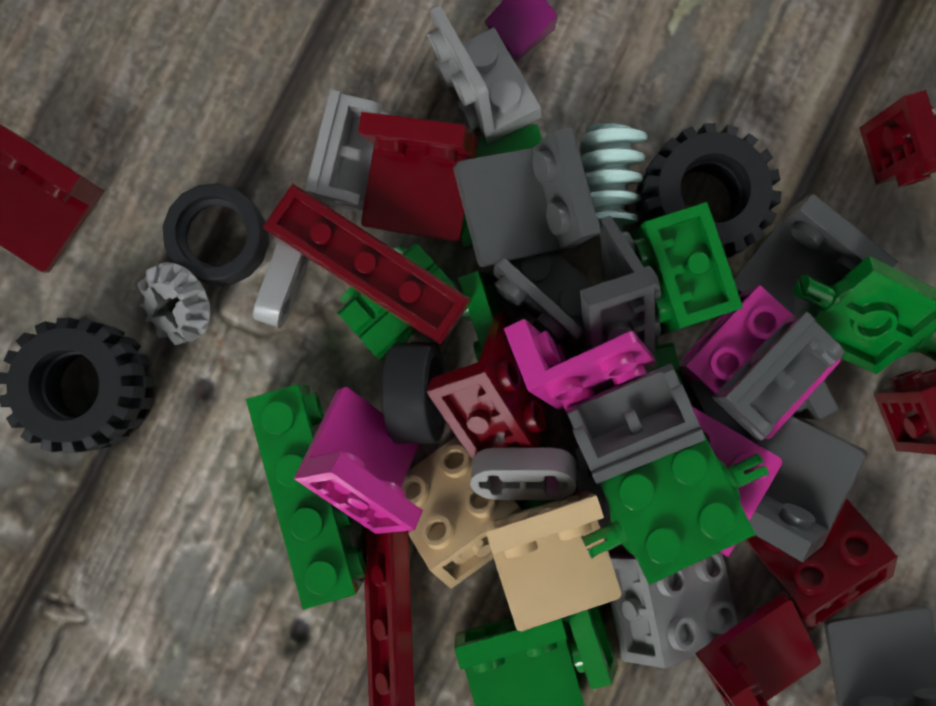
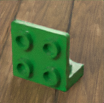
(689, 267)
(517, 665)

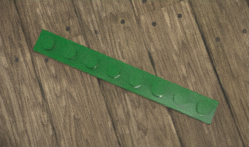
(592, 646)

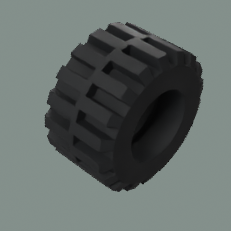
(733, 163)
(36, 381)

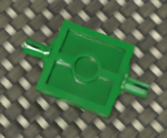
(874, 314)
(676, 510)

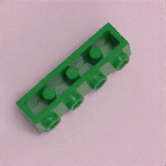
(313, 530)

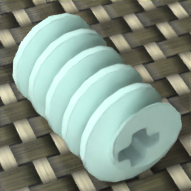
(608, 170)

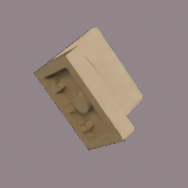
(453, 515)
(546, 562)

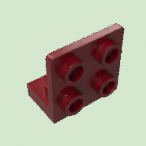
(902, 141)
(413, 175)
(39, 202)
(489, 399)
(910, 411)
(835, 575)
(760, 655)

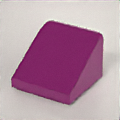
(522, 24)

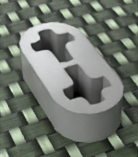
(280, 285)
(523, 474)

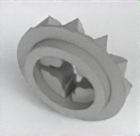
(192, 313)

